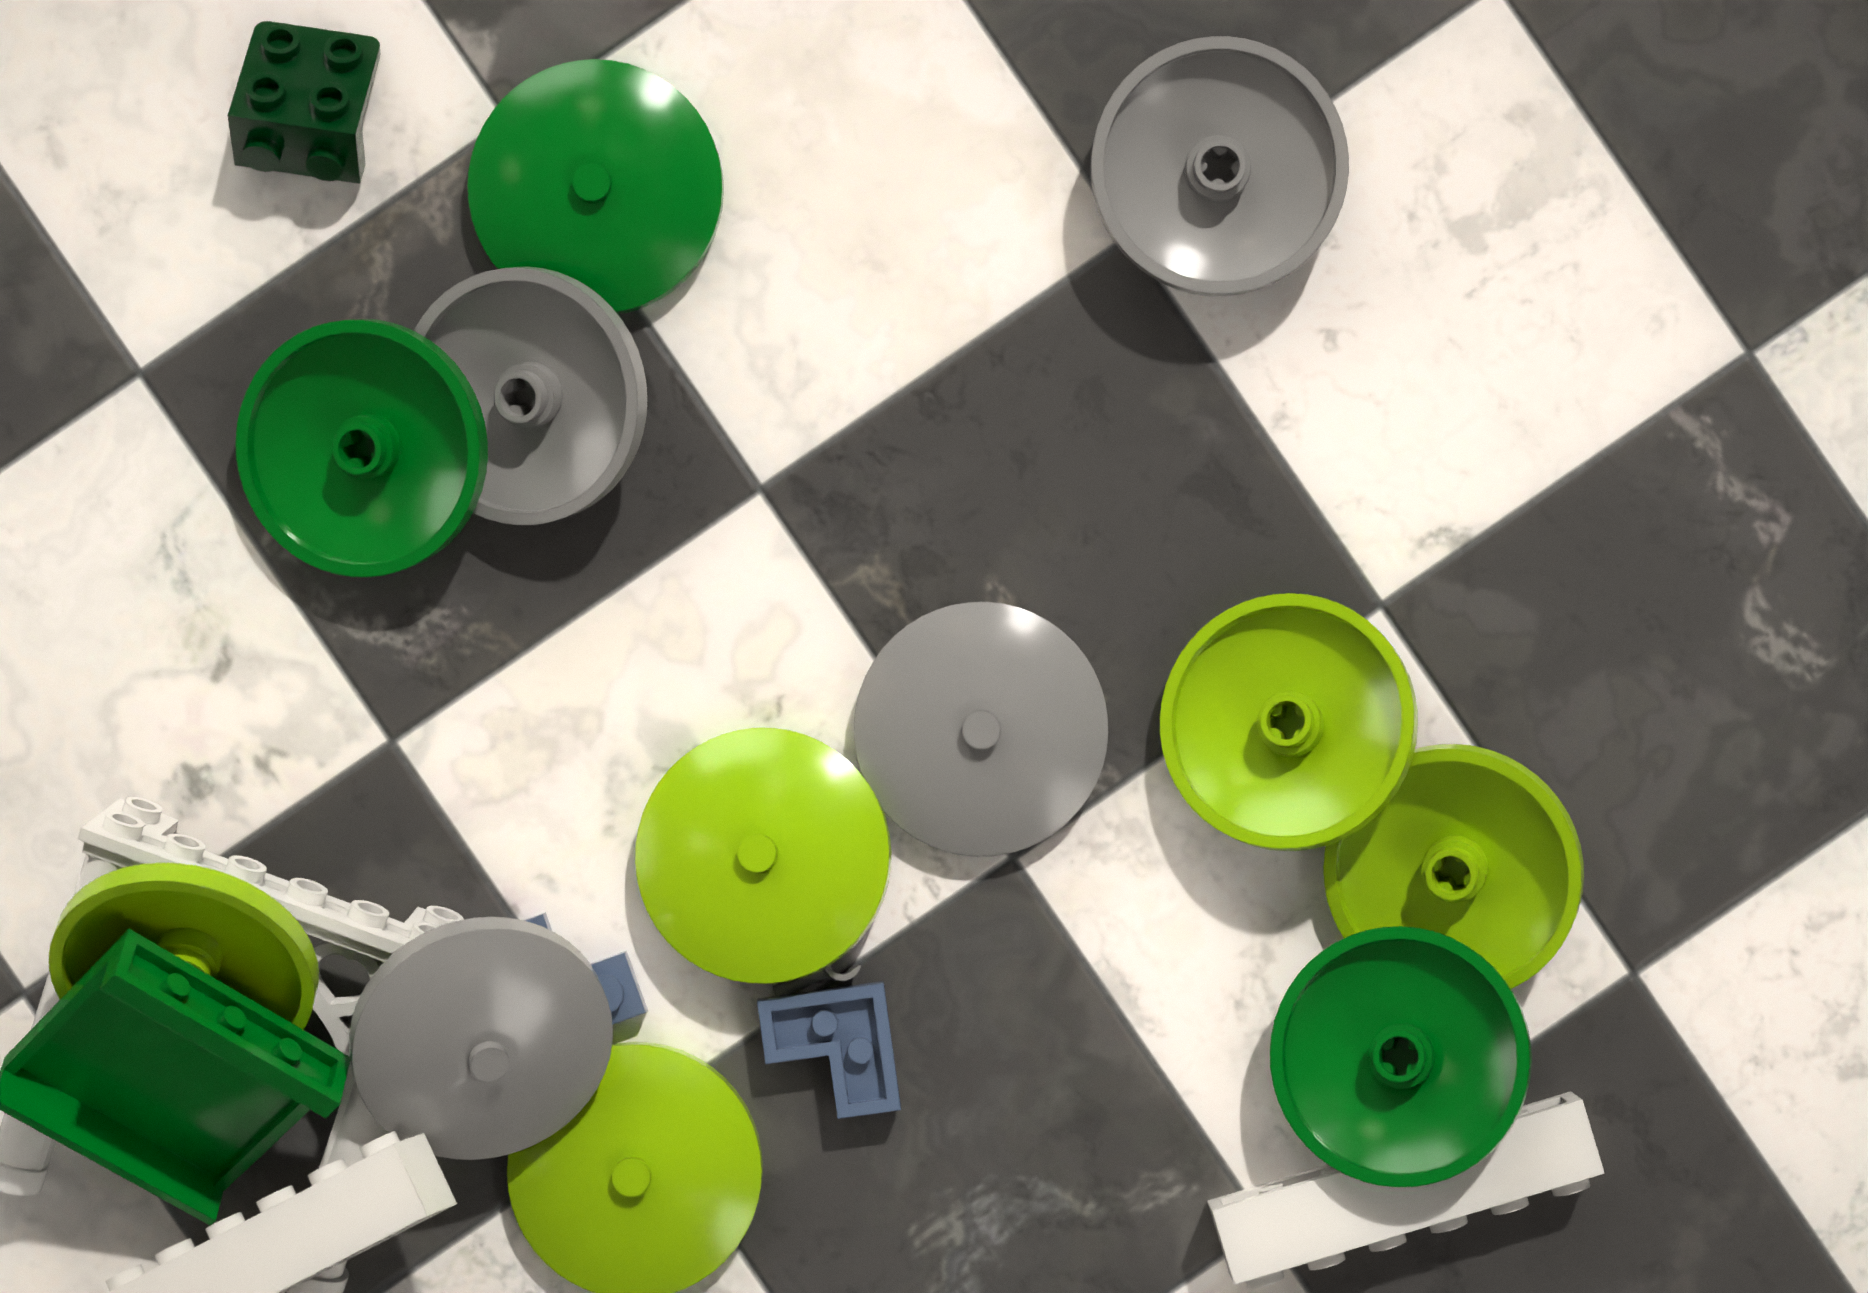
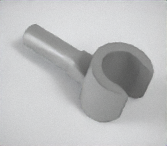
(796, 985)

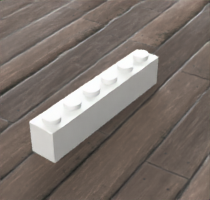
(1326, 1213)
(305, 1231)

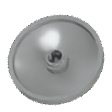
(1219, 166)
(553, 386)
(981, 729)
(481, 1037)

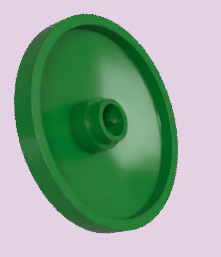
(598, 180)
(361, 447)
(1400, 1056)

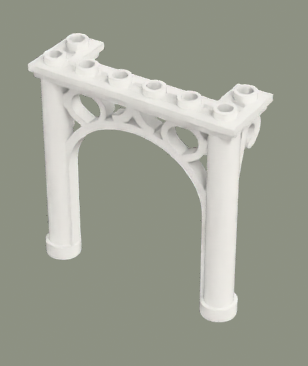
(362, 931)

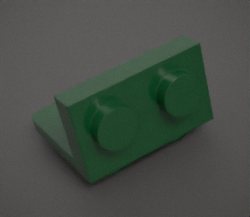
(303, 101)

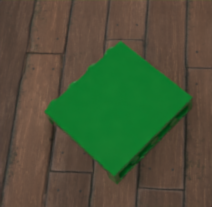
(167, 1075)

